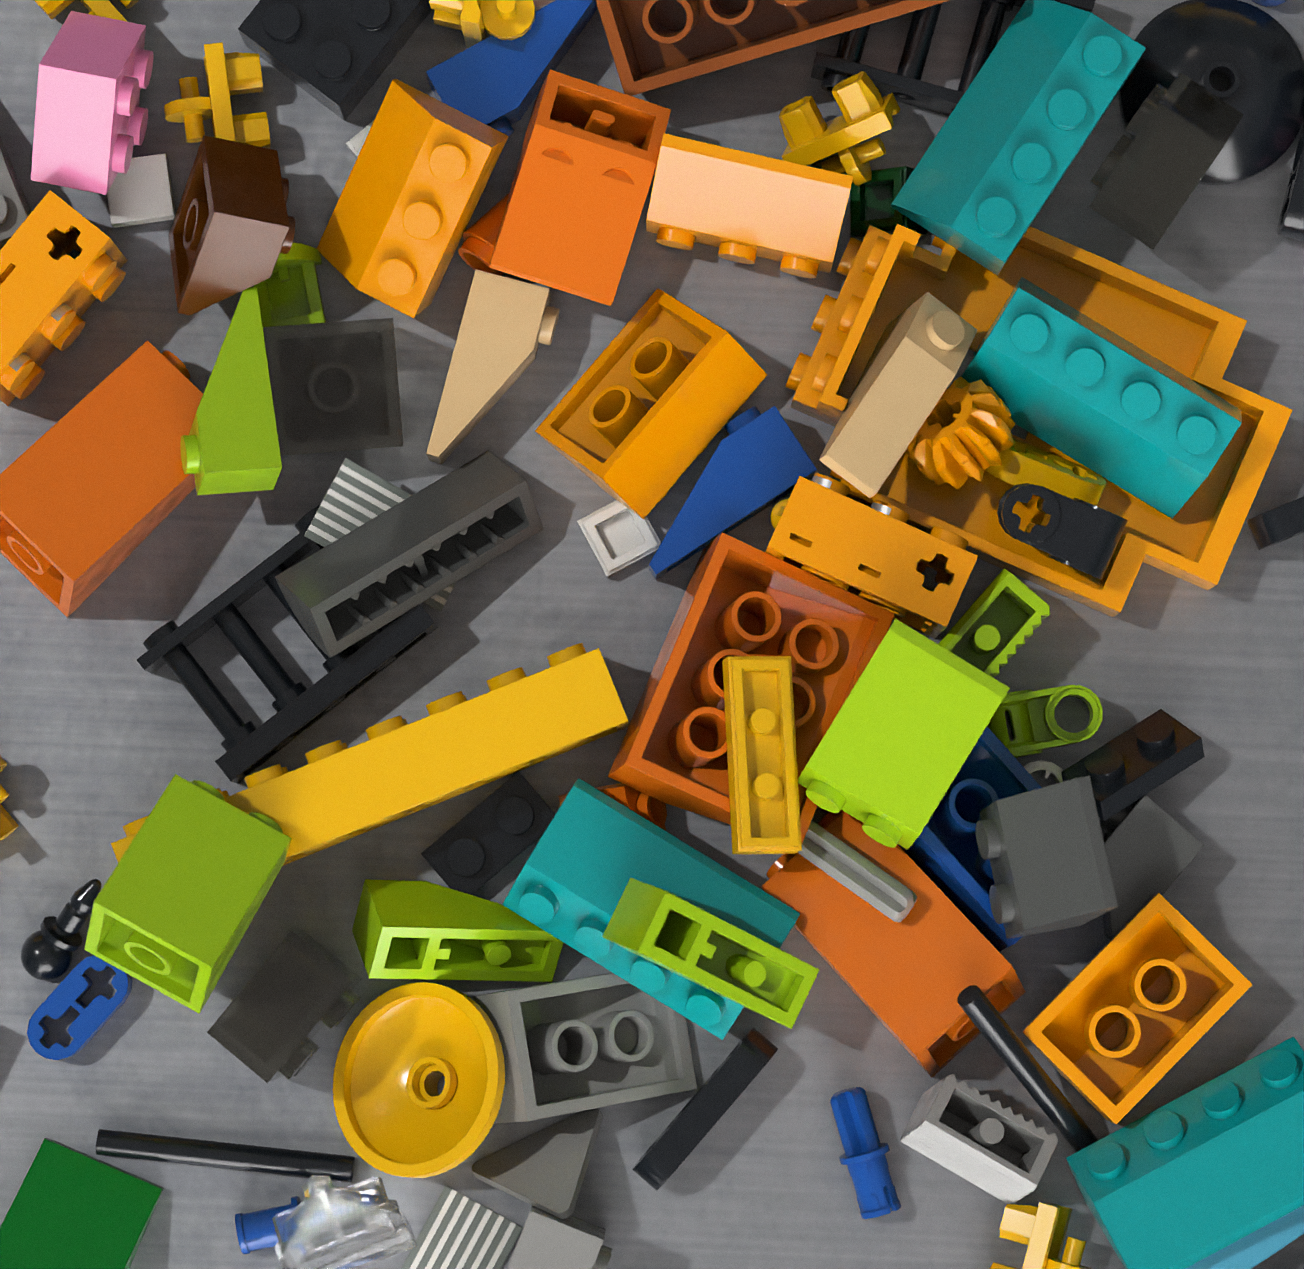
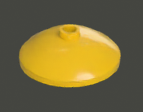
(392, 1072)

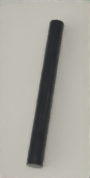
(1025, 1067)
(224, 1155)

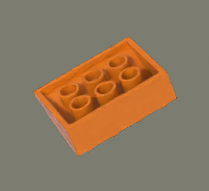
(742, 607)

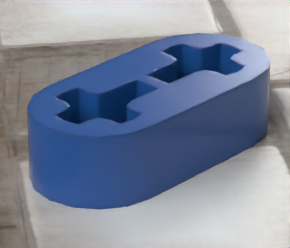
(68, 996)

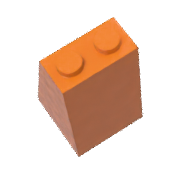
(99, 478)
(898, 969)

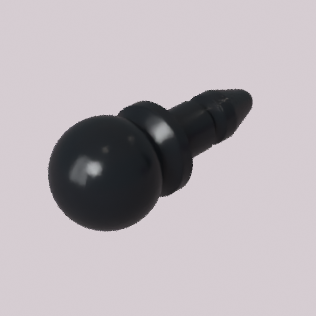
(49, 951)

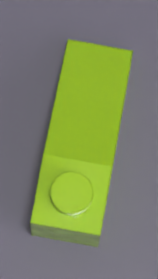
(235, 427)
(447, 935)
(710, 952)

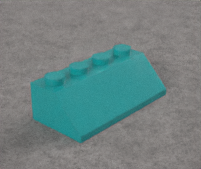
(1018, 129)
(1103, 399)
(583, 870)
(1201, 1165)

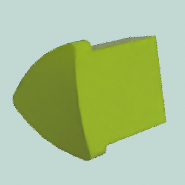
(293, 290)

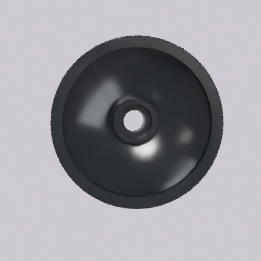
(1256, 57)

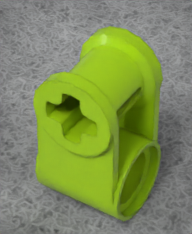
(1035, 722)

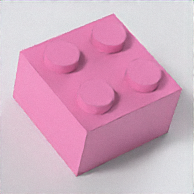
(90, 102)

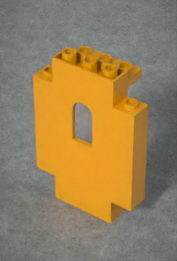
(1185, 333)

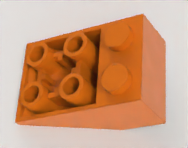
(579, 187)

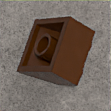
(228, 223)

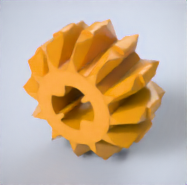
(962, 434)

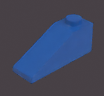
(503, 77)
(741, 479)

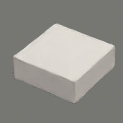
(142, 193)
(618, 537)

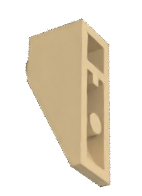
(492, 350)
(897, 392)

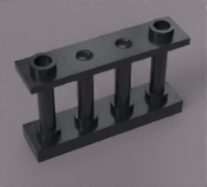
(907, 82)
(295, 704)

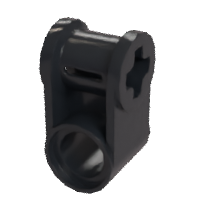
(1071, 528)

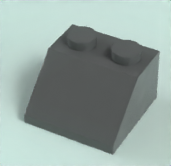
(1046, 859)

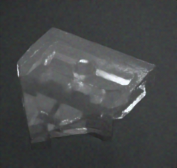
(341, 1226)

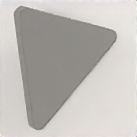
(547, 1165)

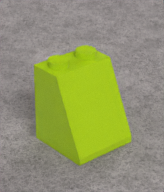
(901, 736)
(186, 891)

